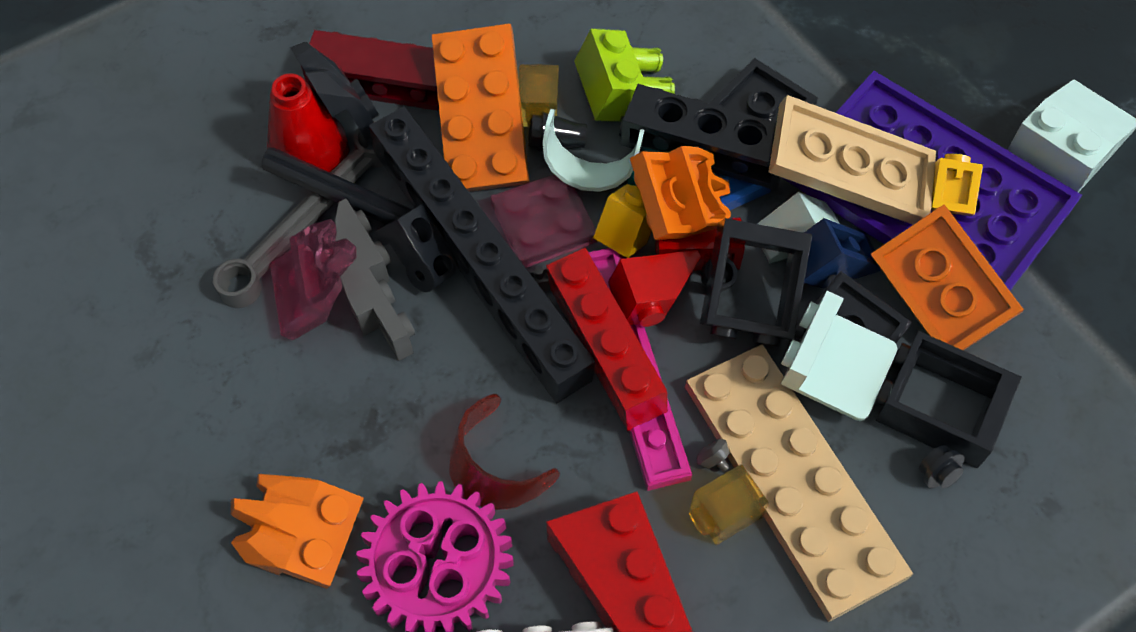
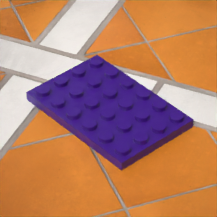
(1015, 202)

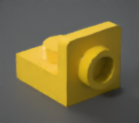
(956, 184)

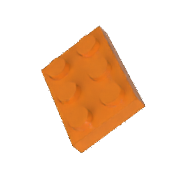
(946, 280)

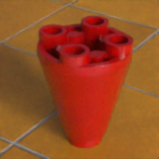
(303, 124)

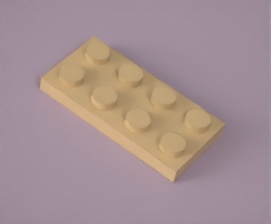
(852, 161)

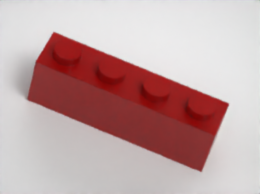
(608, 337)

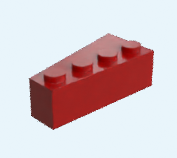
(619, 566)

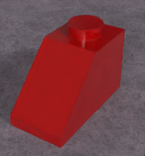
(650, 284)

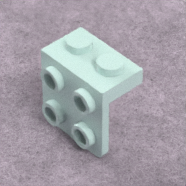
(837, 360)

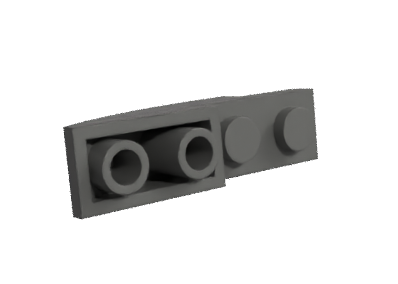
(367, 282)

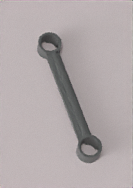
(278, 241)

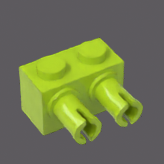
(613, 70)

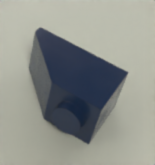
(836, 250)

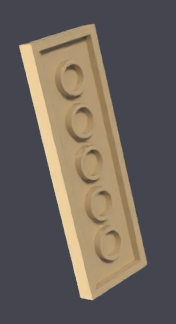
(810, 495)

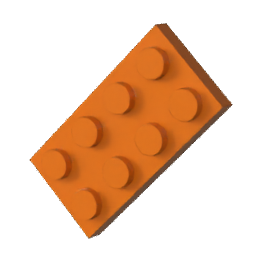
(481, 107)

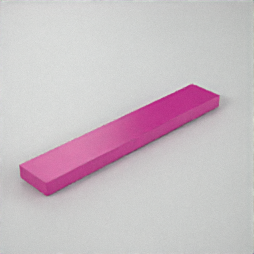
(658, 440)

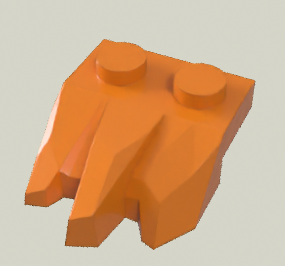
(680, 191)
(296, 527)

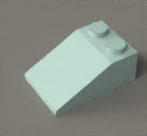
(1072, 134)

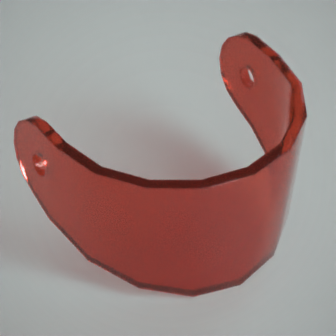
(499, 492)

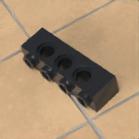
(737, 140)

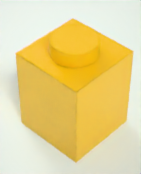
(624, 222)

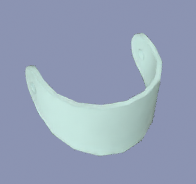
(579, 172)

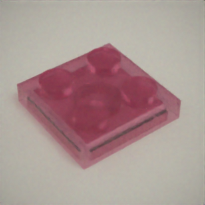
(543, 220)

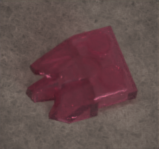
(309, 277)

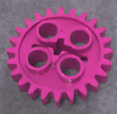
(395, 548)

